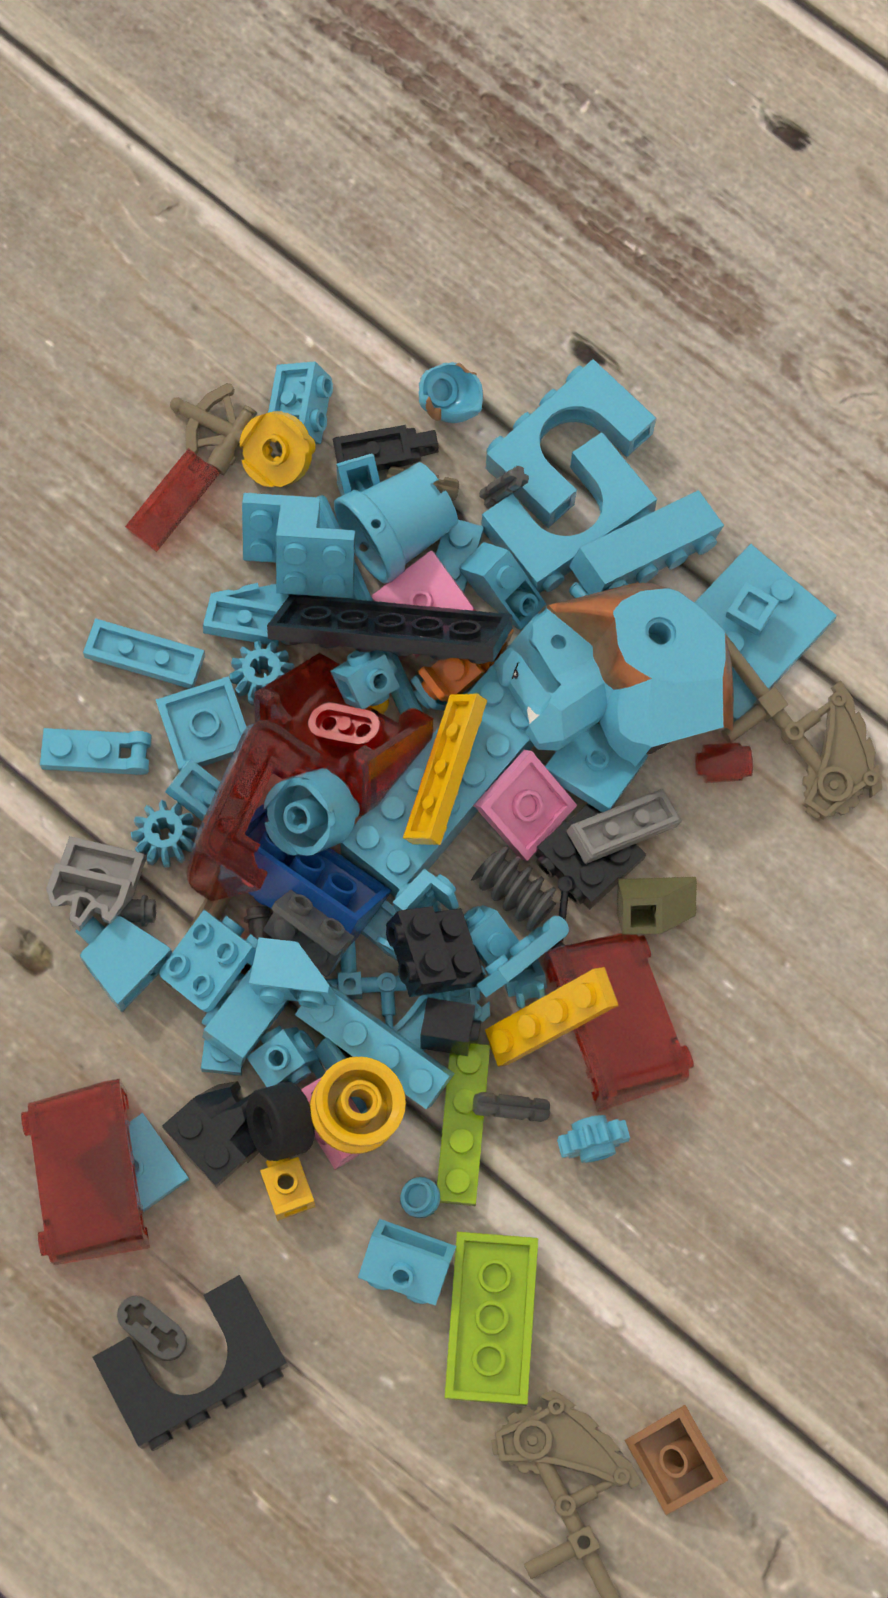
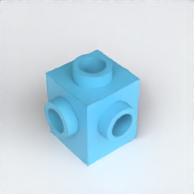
(366, 678)
(284, 1056)

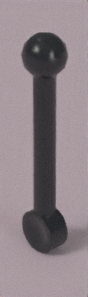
(565, 884)

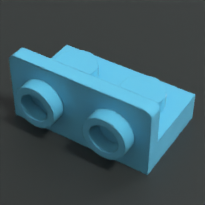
(304, 393)

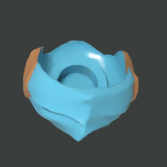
(450, 393)

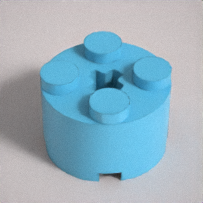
(310, 812)

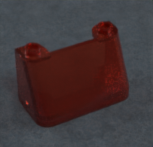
(366, 771)
(222, 854)
(634, 1044)
(86, 1173)

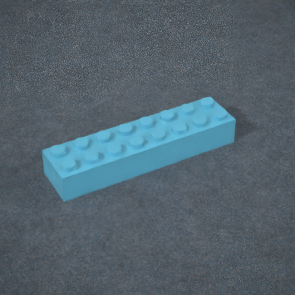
(377, 837)

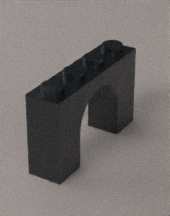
(156, 1413)

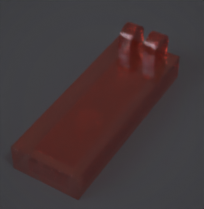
(172, 500)

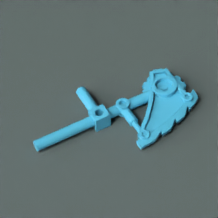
(410, 1026)

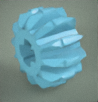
(254, 661)
(179, 834)

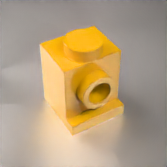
(292, 1200)

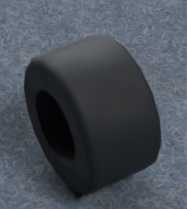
(280, 1121)

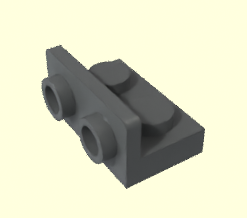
(317, 934)

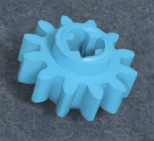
(593, 1138)

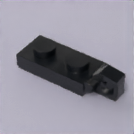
(390, 446)

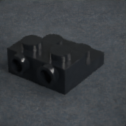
(592, 880)
(433, 951)

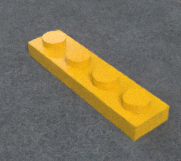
(445, 769)
(551, 1016)

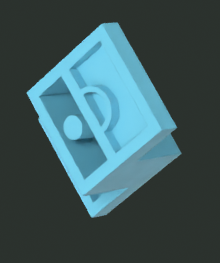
(306, 556)

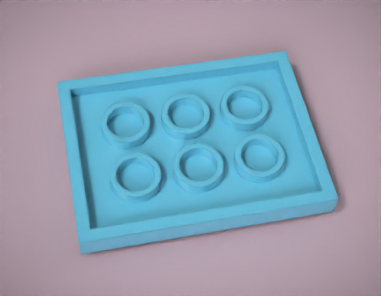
(786, 635)

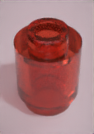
(724, 762)

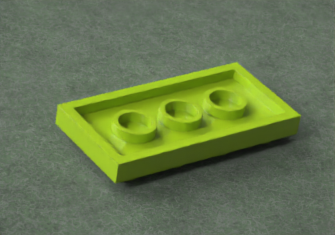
(491, 1318)

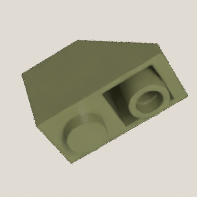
(655, 903)

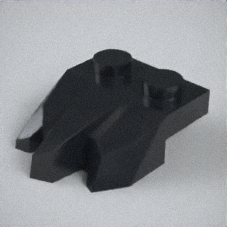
(214, 1131)

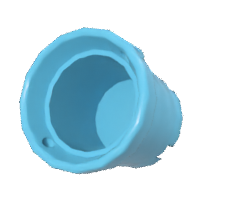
(396, 520)

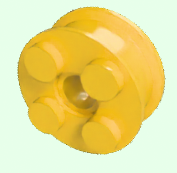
(351, 1130)

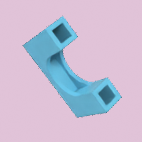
(587, 398)
(547, 556)

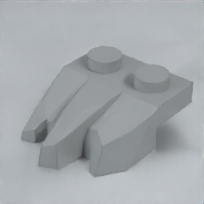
(94, 880)

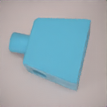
(122, 958)

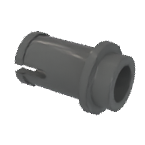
(140, 910)
(257, 919)

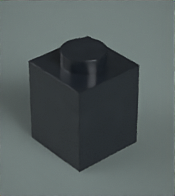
(449, 1027)

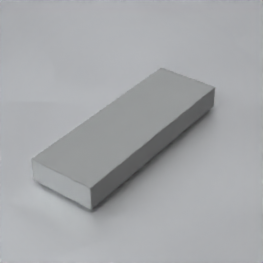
(623, 826)

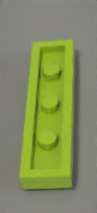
(462, 1127)

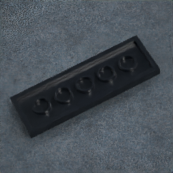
(390, 627)

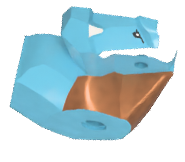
(628, 659)

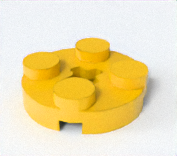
(295, 443)

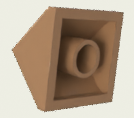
(676, 1460)

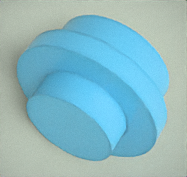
(420, 1197)

